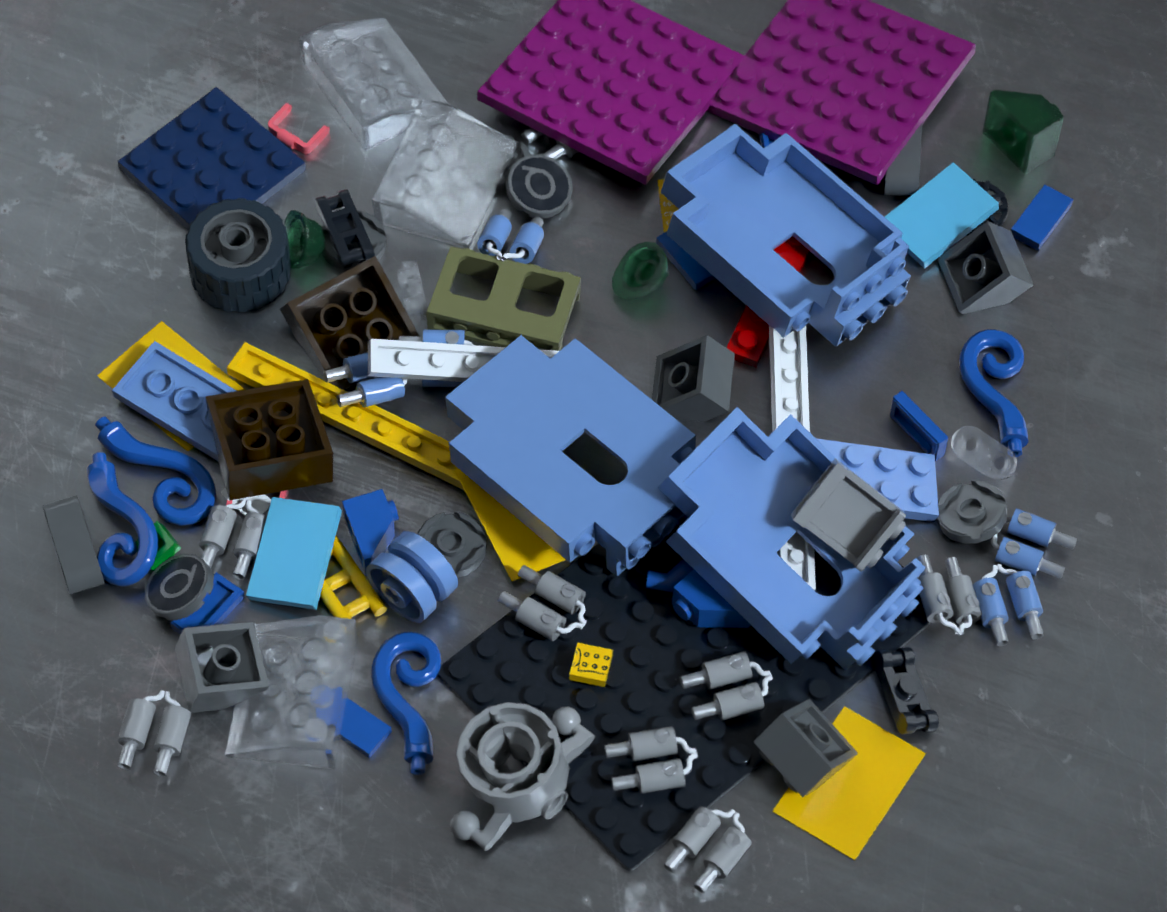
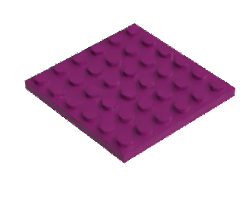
(843, 81)
(611, 82)

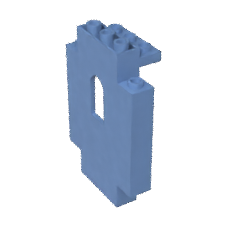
(750, 199)
(530, 409)
(738, 513)

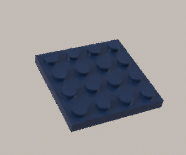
(209, 157)

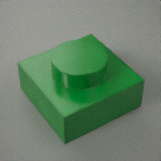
(166, 545)

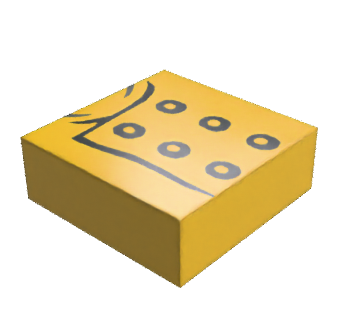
(591, 664)

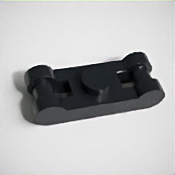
(344, 228)
(904, 691)

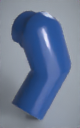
(668, 580)

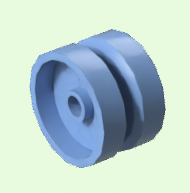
(412, 576)

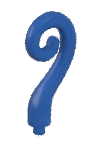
(1010, 420)
(127, 448)
(105, 488)
(417, 735)

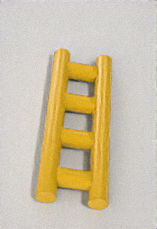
(353, 574)

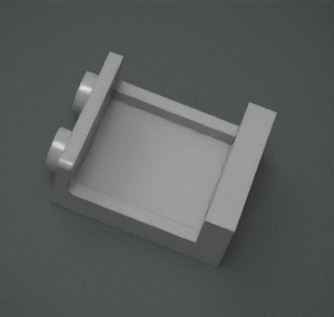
(849, 515)

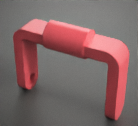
(290, 139)

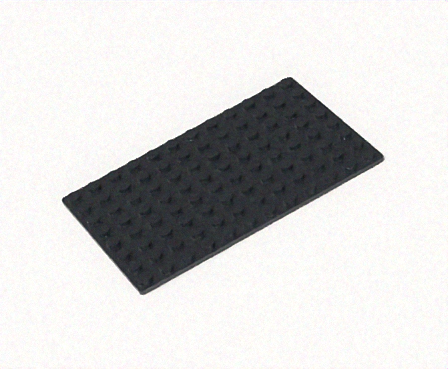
(646, 693)

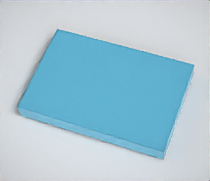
(941, 214)
(294, 553)

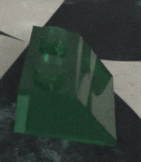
(1023, 127)

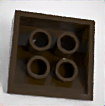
(345, 314)
(270, 439)

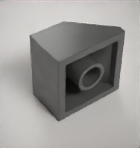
(985, 269)
(694, 380)
(220, 665)
(804, 747)

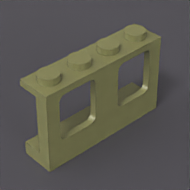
(497, 318)

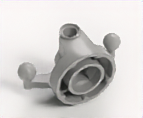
(527, 793)

